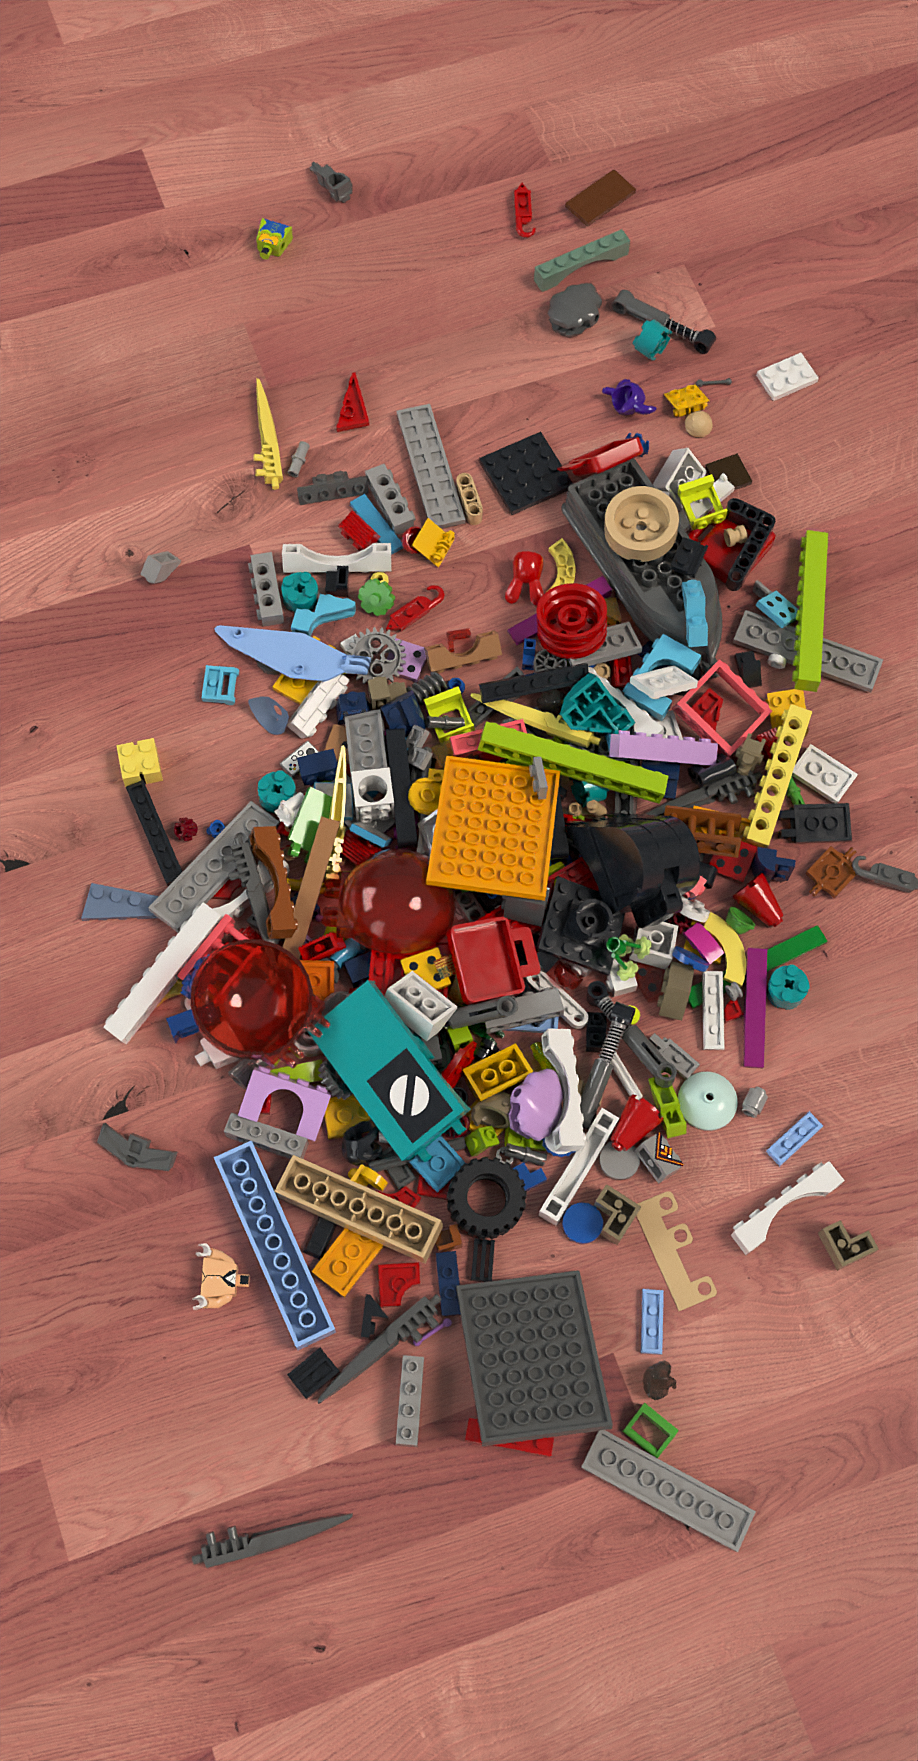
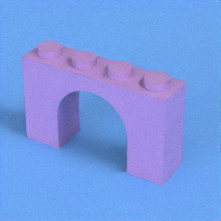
(265, 1082)

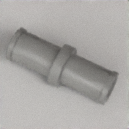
(298, 459)

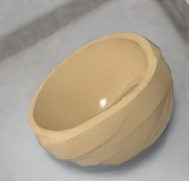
(698, 424)

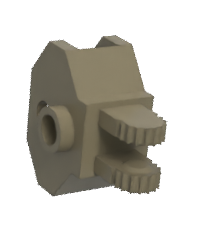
(749, 755)

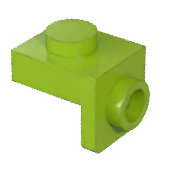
(481, 1140)

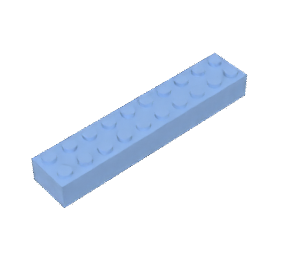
(275, 1245)

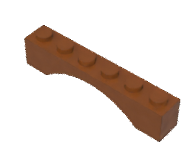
(266, 847)

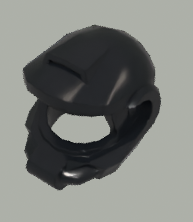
(360, 1149)

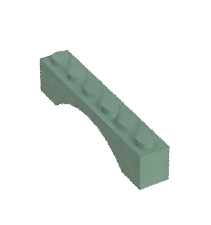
(606, 248)

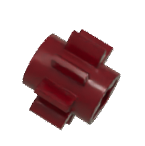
(185, 829)
(681, 926)

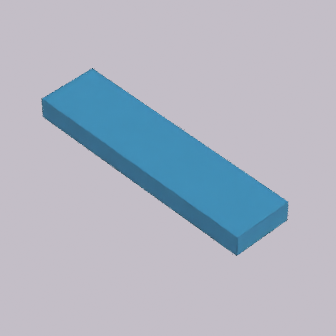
(367, 511)

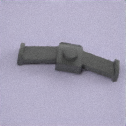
(135, 1150)

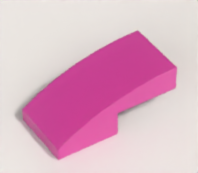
(704, 943)

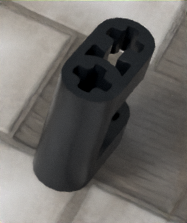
(704, 777)

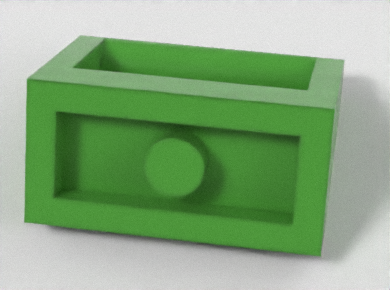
(657, 1420)

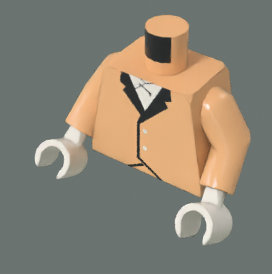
(219, 1279)

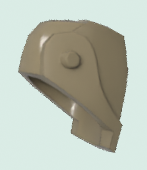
(493, 1111)

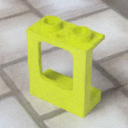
(698, 490)
(447, 702)

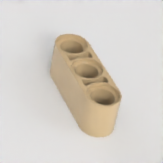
(469, 506)

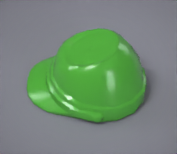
(739, 921)

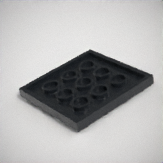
(525, 473)

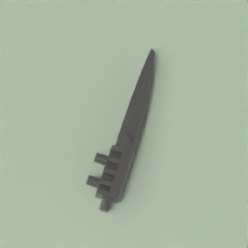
(724, 788)
(250, 878)
(388, 1339)
(261, 1542)

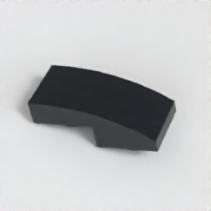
(595, 1031)

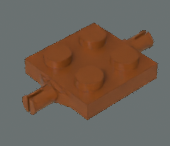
(832, 872)

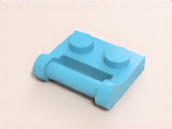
(214, 683)

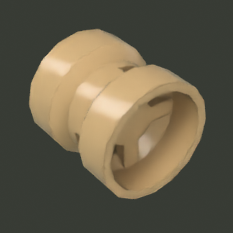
(735, 535)

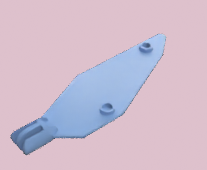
(293, 653)

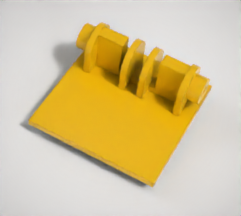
(687, 400)
(433, 542)
(782, 700)

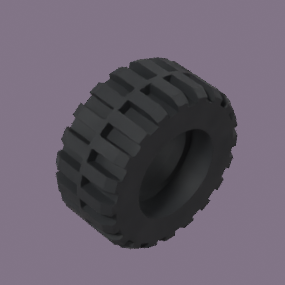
(486, 1170)

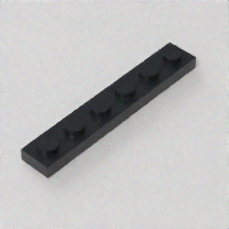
(532, 683)
(154, 831)

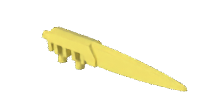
(269, 445)
(543, 721)
(337, 813)

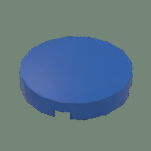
(690, 958)
(582, 1223)

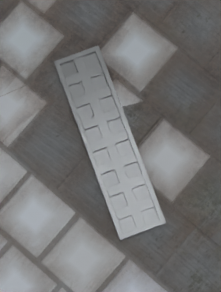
(430, 466)

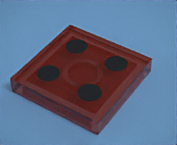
(650, 980)

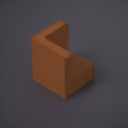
(449, 1239)

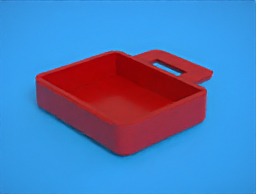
(604, 457)
(719, 555)
(488, 959)

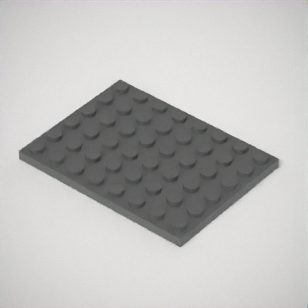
(532, 1358)

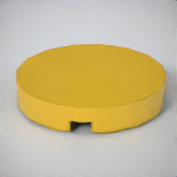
(424, 795)

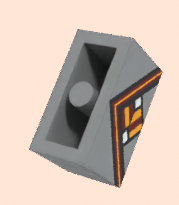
(659, 1157)

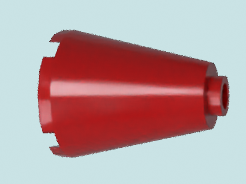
(760, 901)
(634, 1123)

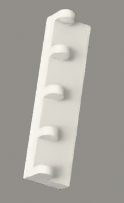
(702, 507)

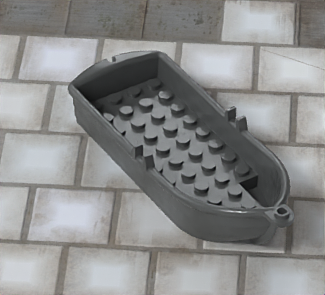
(645, 588)

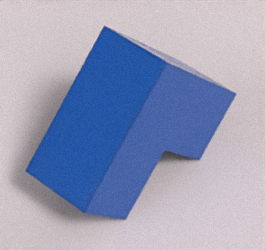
(528, 654)
(530, 1179)

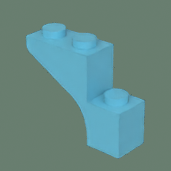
(327, 610)
(695, 613)

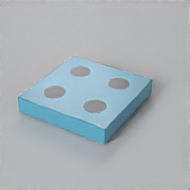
(778, 609)

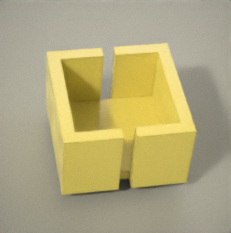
(139, 759)

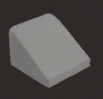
(760, 589)

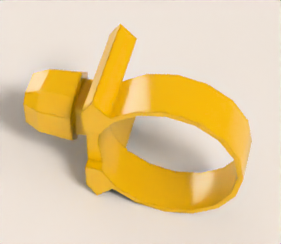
(366, 1176)

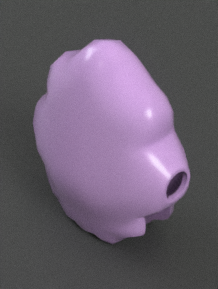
(536, 1105)

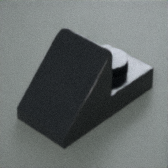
(749, 668)
(371, 1311)

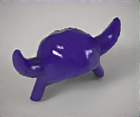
(628, 398)

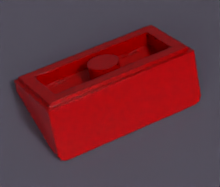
(620, 672)

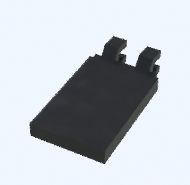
(817, 823)

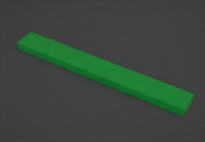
(776, 957)

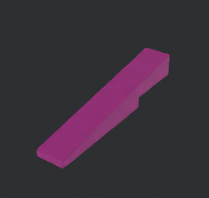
(528, 627)
(755, 1007)

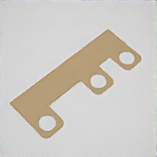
(664, 1249)

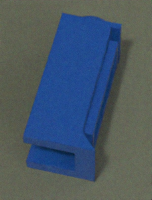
(182, 1025)

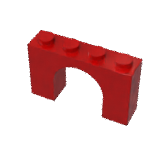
(539, 1447)

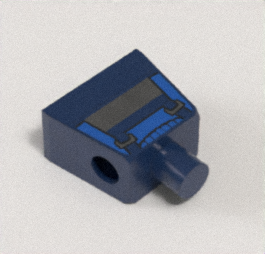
(351, 704)

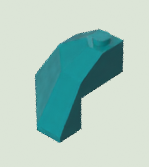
(593, 708)

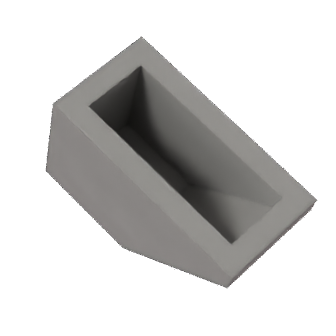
(159, 566)

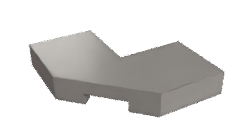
(417, 756)

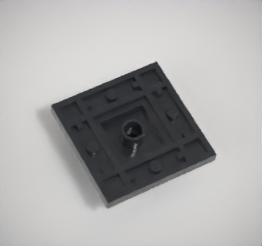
(579, 926)

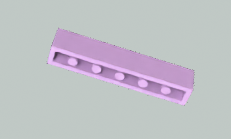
(663, 749)

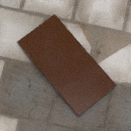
(600, 197)

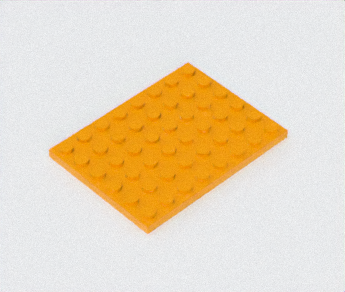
(493, 829)

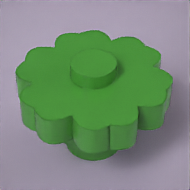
(376, 597)

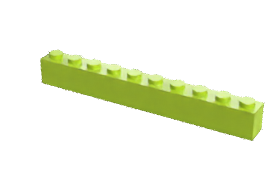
(811, 611)
(573, 762)

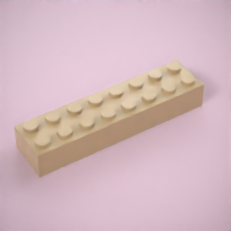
(359, 1209)

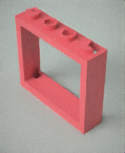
(697, 724)

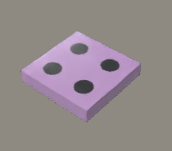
(414, 659)

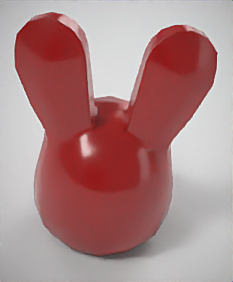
(526, 570)

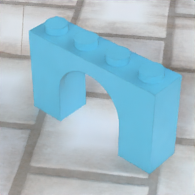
(665, 652)

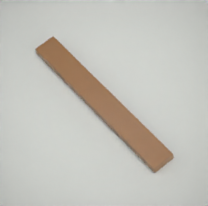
(312, 883)

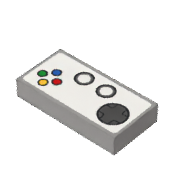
(291, 765)

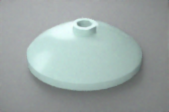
(706, 1113)

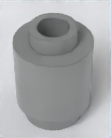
(754, 1102)

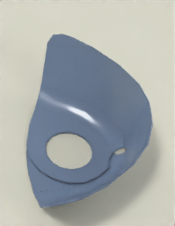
(267, 716)

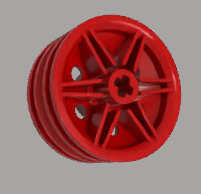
(572, 620)

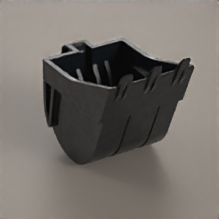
(639, 862)

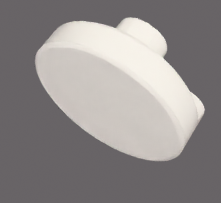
(694, 910)

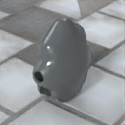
(574, 309)

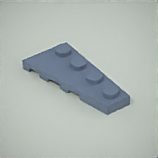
(114, 903)

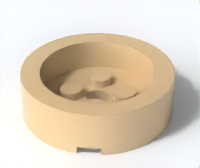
(641, 507)

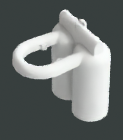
(288, 809)

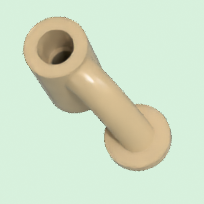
(593, 808)

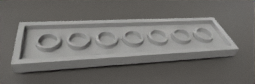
(838, 660)
(208, 871)
(668, 1490)

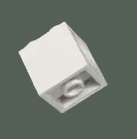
(373, 780)

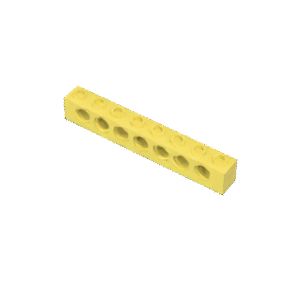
(800, 719)

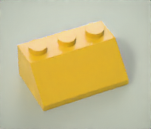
(496, 1072)

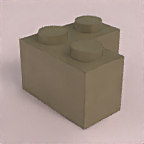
(381, 693)
(675, 990)
(621, 1213)
(844, 1250)

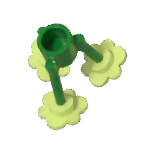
(623, 945)

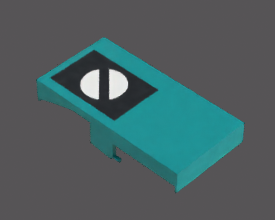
(390, 1072)

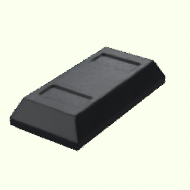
(319, 1238)

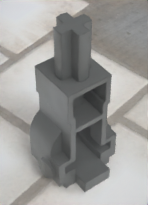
(328, 178)

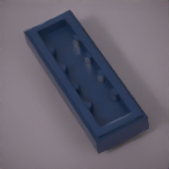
(448, 1280)

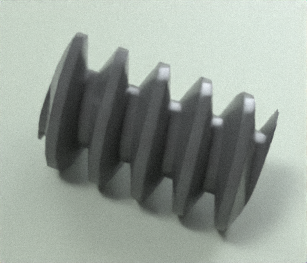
(428, 686)

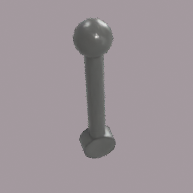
(699, 383)

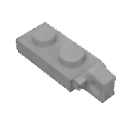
(674, 1054)

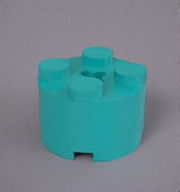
(652, 339)
(299, 591)
(272, 784)
(585, 792)
(797, 986)

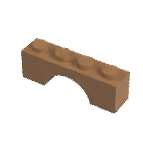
(485, 647)

